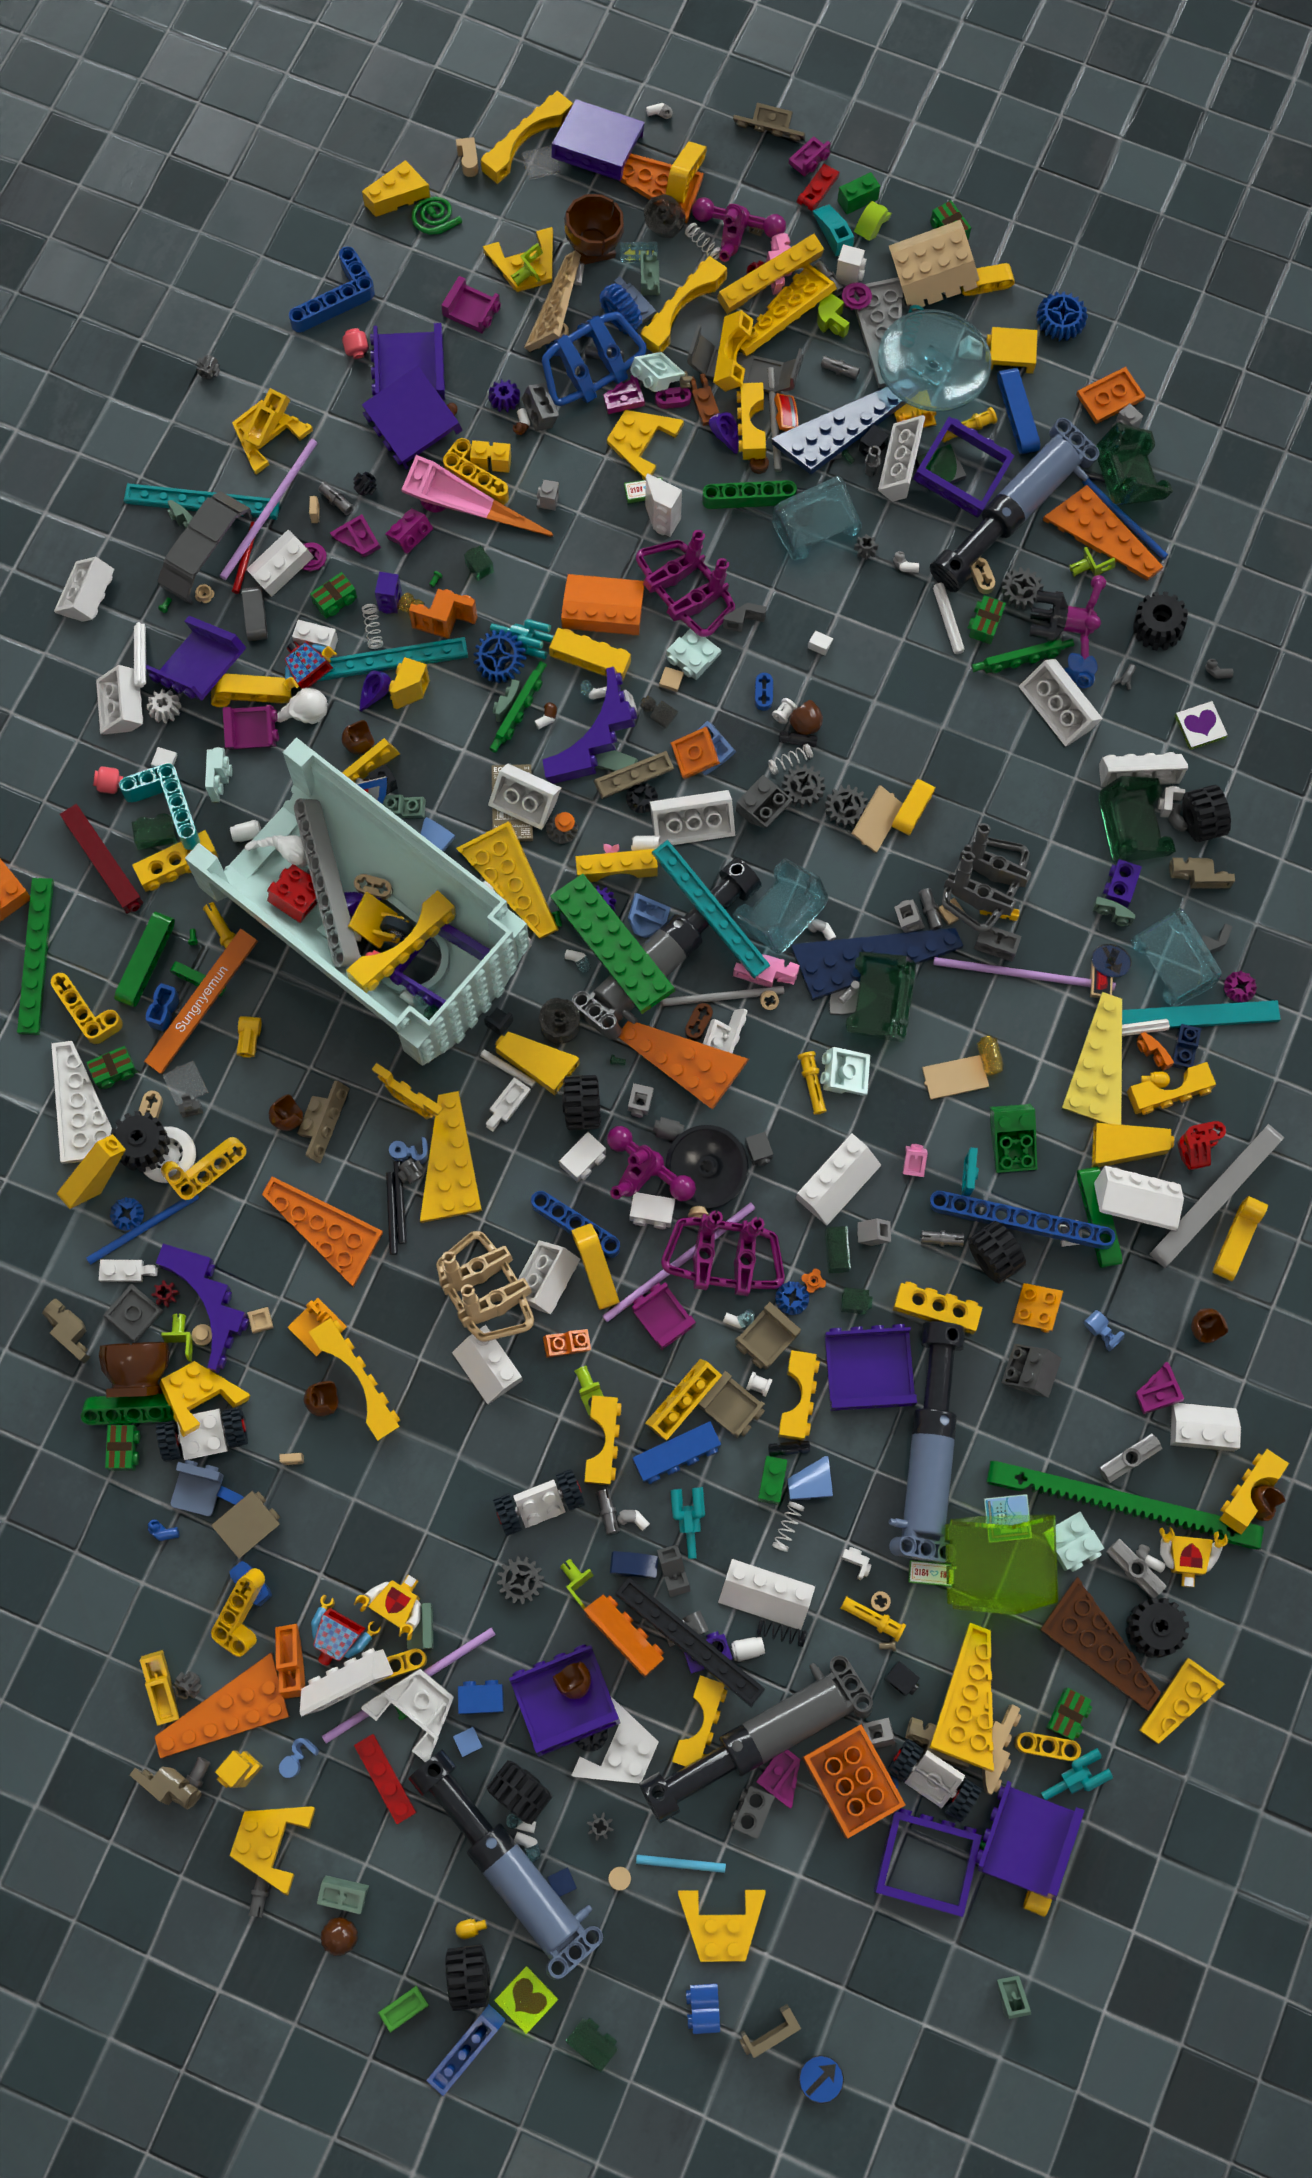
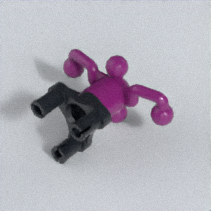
(1067, 617)

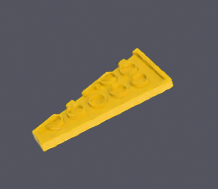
(791, 302)
(505, 867)
(450, 1172)
(967, 1711)

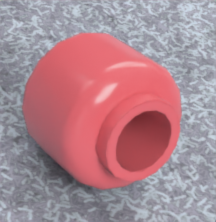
(355, 343)
(107, 780)

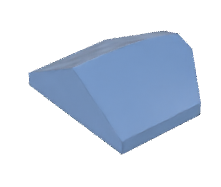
(647, 915)

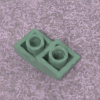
(179, 513)
(506, 702)
(614, 760)
(405, 807)
(1120, 914)

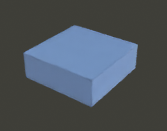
(467, 1741)

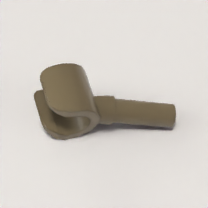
(685, 381)

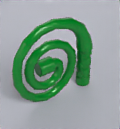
(430, 210)

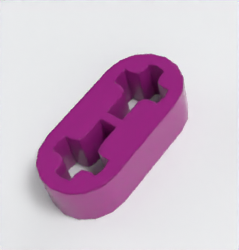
(673, 398)

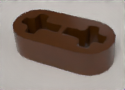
(702, 1023)

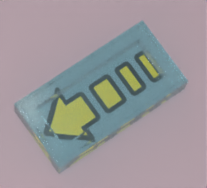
(631, 250)

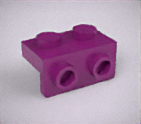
(809, 156)
(409, 530)

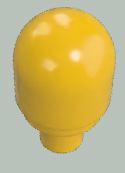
(1159, 1079)
(469, 1928)

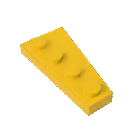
(371, 760)

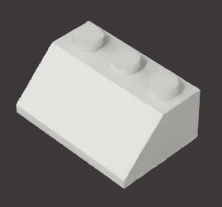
(663, 505)
(280, 563)
(84, 589)
(119, 701)
(524, 796)
(548, 1274)
(487, 1366)
(1205, 1427)

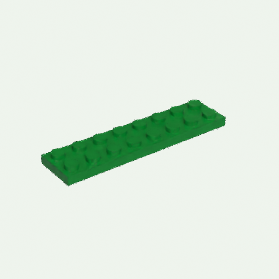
(612, 943)

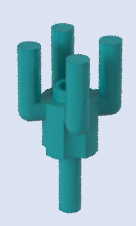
(529, 636)
(689, 1516)
(1080, 1776)

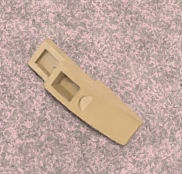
(1000, 1738)

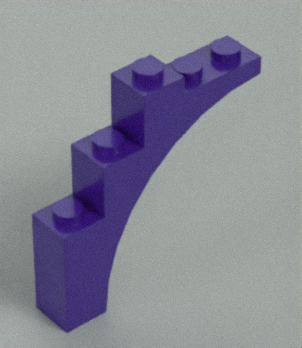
(600, 738)
(223, 1320)

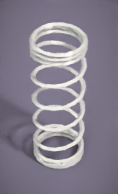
(714, 252)
(371, 612)
(772, 764)
(779, 1545)

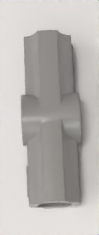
(1141, 1451)
(1125, 1558)

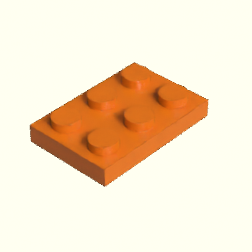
(1110, 395)

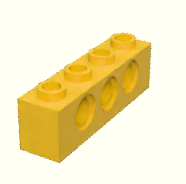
(164, 860)
(905, 1305)
(683, 1399)

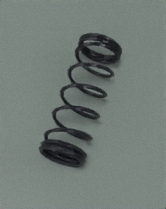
(801, 1640)

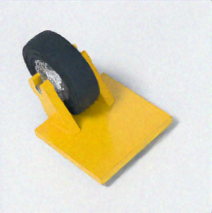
(378, 922)

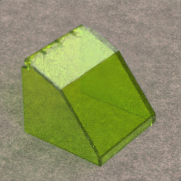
(1002, 1563)

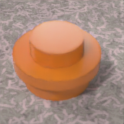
(564, 822)

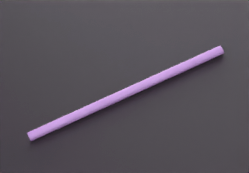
(268, 509)
(1014, 972)
(676, 1263)
(430, 1671)

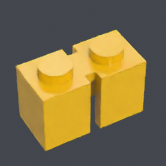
(499, 453)

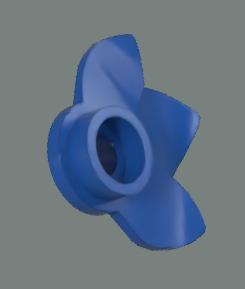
(1079, 667)

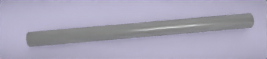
(774, 425)
(720, 996)

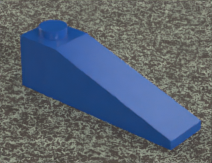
(466, 2050)

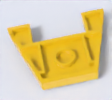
(542, 265)
(634, 434)
(256, 459)
(402, 1091)
(194, 1386)
(260, 1840)
(722, 1936)

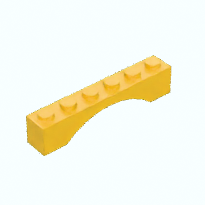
(549, 115)
(783, 264)
(705, 280)
(371, 969)
(330, 1340)

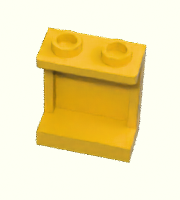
(1013, 347)

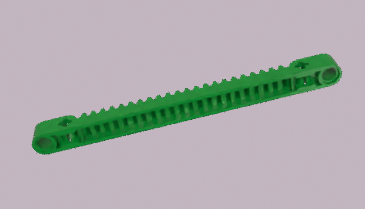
(1004, 1475)

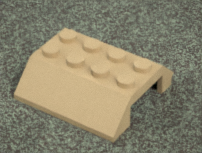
(935, 264)

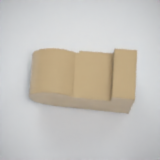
(467, 149)

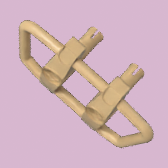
(463, 1278)

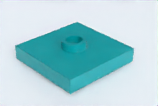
(970, 1172)

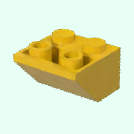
(409, 683)

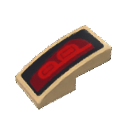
(1099, 983)

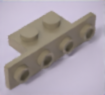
(770, 119)
(321, 1120)

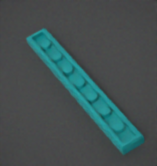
(188, 499)
(390, 658)
(710, 909)
(1207, 1014)

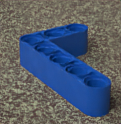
(338, 295)

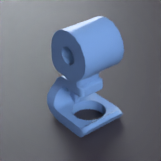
(400, 1152)
(1097, 1324)
(290, 1765)

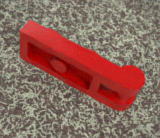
(818, 187)

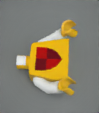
(1190, 1555)
(395, 1604)

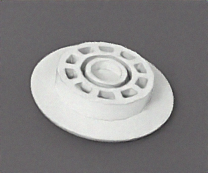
(188, 1154)

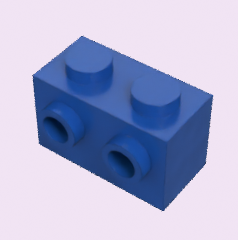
(480, 1698)

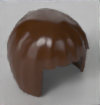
(806, 718)
(357, 738)
(285, 1114)
(1208, 1325)
(321, 1398)
(1265, 1500)
(573, 1680)
(339, 1936)

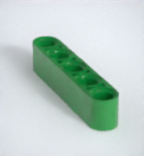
(739, 492)
(144, 959)
(1086, 1180)
(125, 1410)

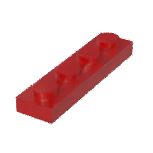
(385, 1779)

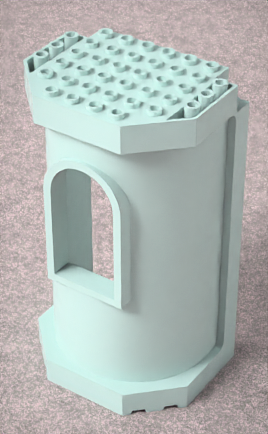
(379, 844)

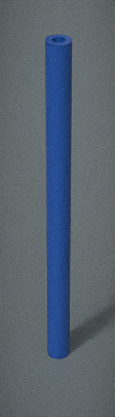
(1127, 520)
(140, 1229)

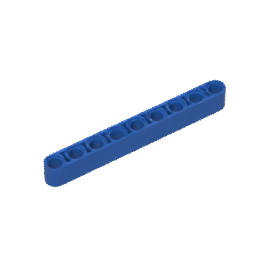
(1032, 1217)

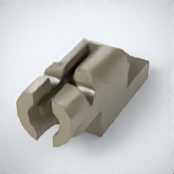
(1200, 873)
(67, 1328)
(920, 1736)
(168, 1786)

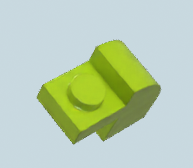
(871, 220)
(829, 316)

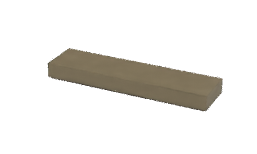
(633, 774)

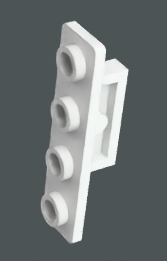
(724, 1036)

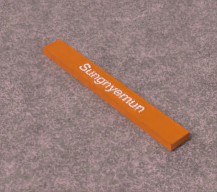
(201, 1001)

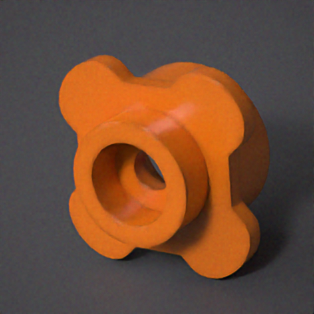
(807, 1278)

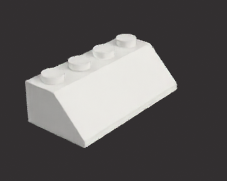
(901, 458)
(1060, 702)
(1167, 767)
(693, 817)
(838, 1179)
(1139, 1197)
(766, 1594)
(344, 1681)

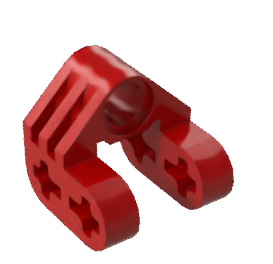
(1198, 1148)

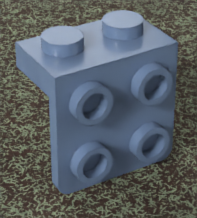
(196, 1488)

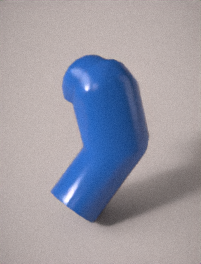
(160, 1532)

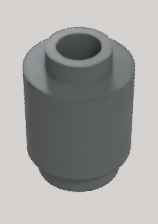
(668, 1128)

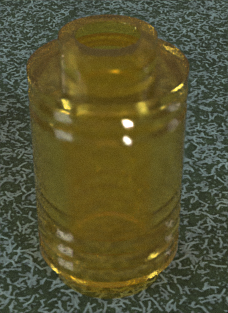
(990, 1055)

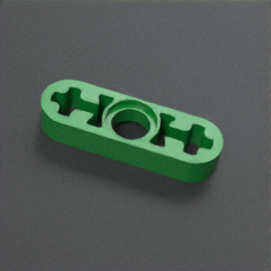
(189, 975)

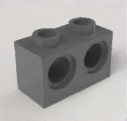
(540, 406)
(998, 943)
(758, 1814)

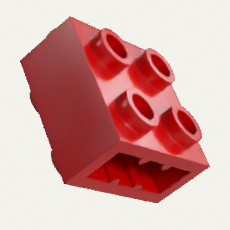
(293, 893)

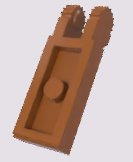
(704, 400)

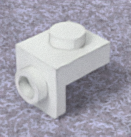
(1166, 802)
(854, 1556)

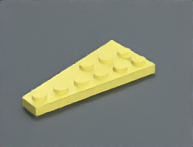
(1097, 1078)

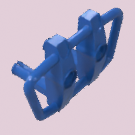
(571, 358)

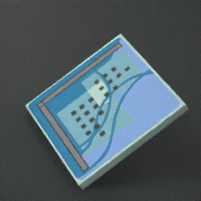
(1007, 1505)

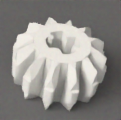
(161, 700)

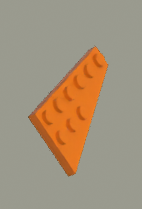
(651, 179)
(1100, 529)
(693, 1065)
(332, 1232)
(237, 1707)

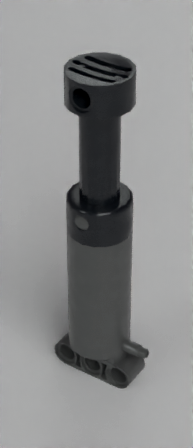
(667, 949)
(764, 1736)

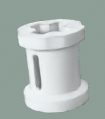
(784, 711)
(759, 1384)

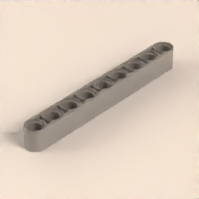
(326, 882)
(1216, 1195)

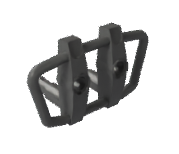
(995, 869)

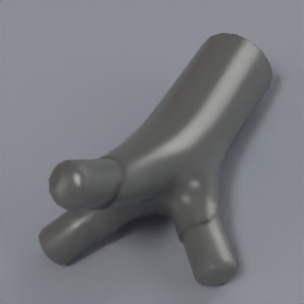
(1126, 678)

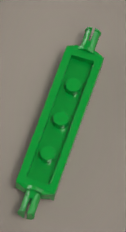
(1017, 658)
(516, 712)

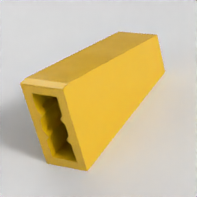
(536, 1060)
(1128, 1143)
(92, 1173)

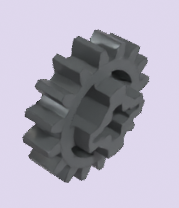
(1012, 588)
(810, 791)
(840, 800)
(507, 1587)

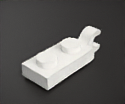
(507, 1103)
(125, 1270)

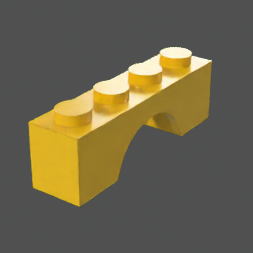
(735, 331)
(753, 440)
(636, 863)
(1147, 1096)
(802, 1369)
(604, 1412)
(1241, 1509)
(708, 1695)
(238, 1769)

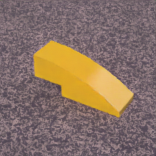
(266, 417)
(159, 1687)

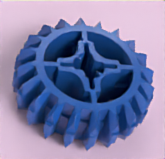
(617, 299)
(1050, 316)
(484, 654)

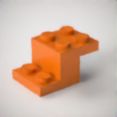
(443, 613)

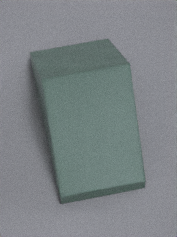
(1013, 1997)

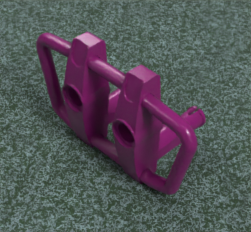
(682, 568)
(746, 1248)

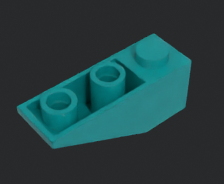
(834, 228)

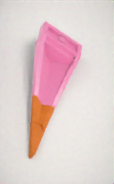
(442, 488)

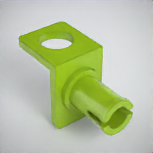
(527, 270)
(1089, 564)
(179, 1335)
(588, 1387)
(577, 1579)

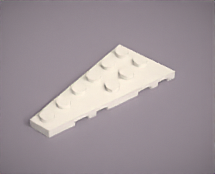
(78, 1108)

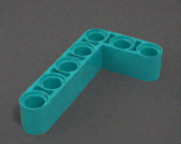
(166, 780)

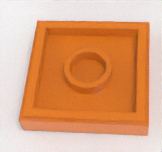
(695, 753)

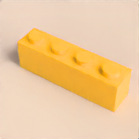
(588, 653)

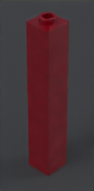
(101, 859)

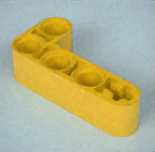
(684, 169)
(495, 488)
(249, 689)
(80, 1007)
(205, 1164)
(1238, 1238)
(595, 1266)
(228, 1628)

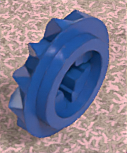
(136, 1214)
(783, 1301)

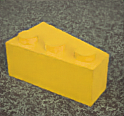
(395, 189)

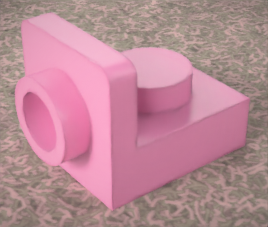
(915, 1160)

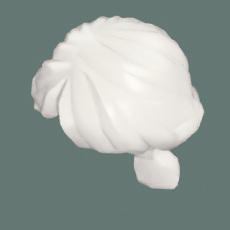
(306, 706)
(289, 847)

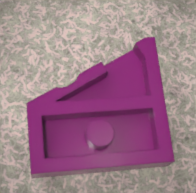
(624, 396)
(357, 536)
(1159, 1391)
(781, 1777)

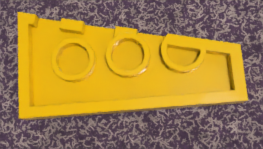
(1181, 1698)

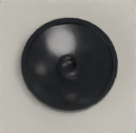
(713, 1161)

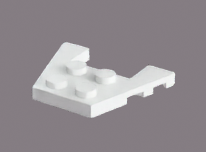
(421, 1701)
(627, 1755)

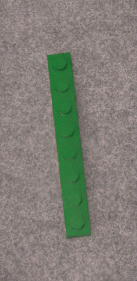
(35, 956)

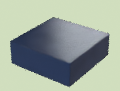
(562, 1882)

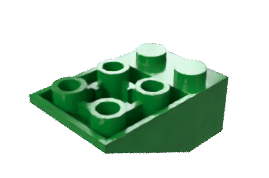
(1014, 1137)

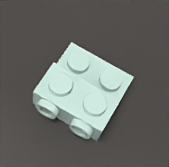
(656, 371)
(692, 654)
(217, 772)
(845, 1071)
(1076, 1542)

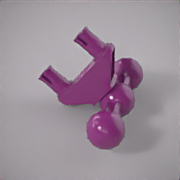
(735, 220)
(642, 1165)

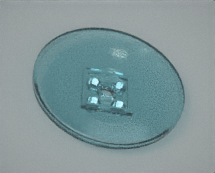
(936, 338)

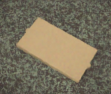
(877, 819)
(955, 1077)

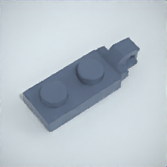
(644, 306)

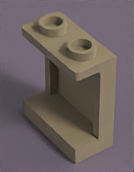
(767, 1336)
(731, 1406)
(246, 1523)
(772, 2037)

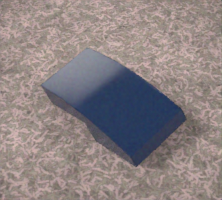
(1186, 1046)
(633, 1564)

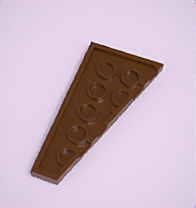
(1090, 1637)

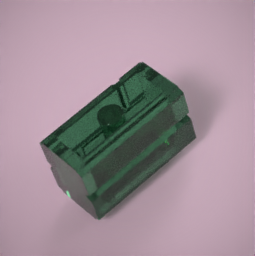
(154, 831)
(837, 1249)
(592, 2044)

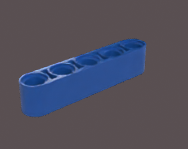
(1018, 411)
(569, 1216)

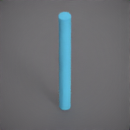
(681, 1863)

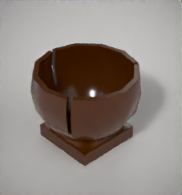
(593, 227)
(134, 1367)

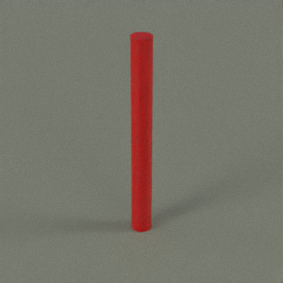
(242, 567)

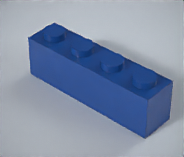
(677, 1452)

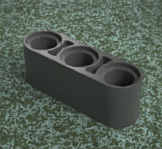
(254, 613)

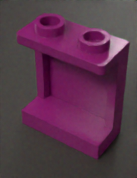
(470, 306)
(250, 727)
(662, 1315)

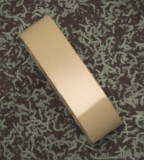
(986, 574)
(374, 882)
(156, 1107)

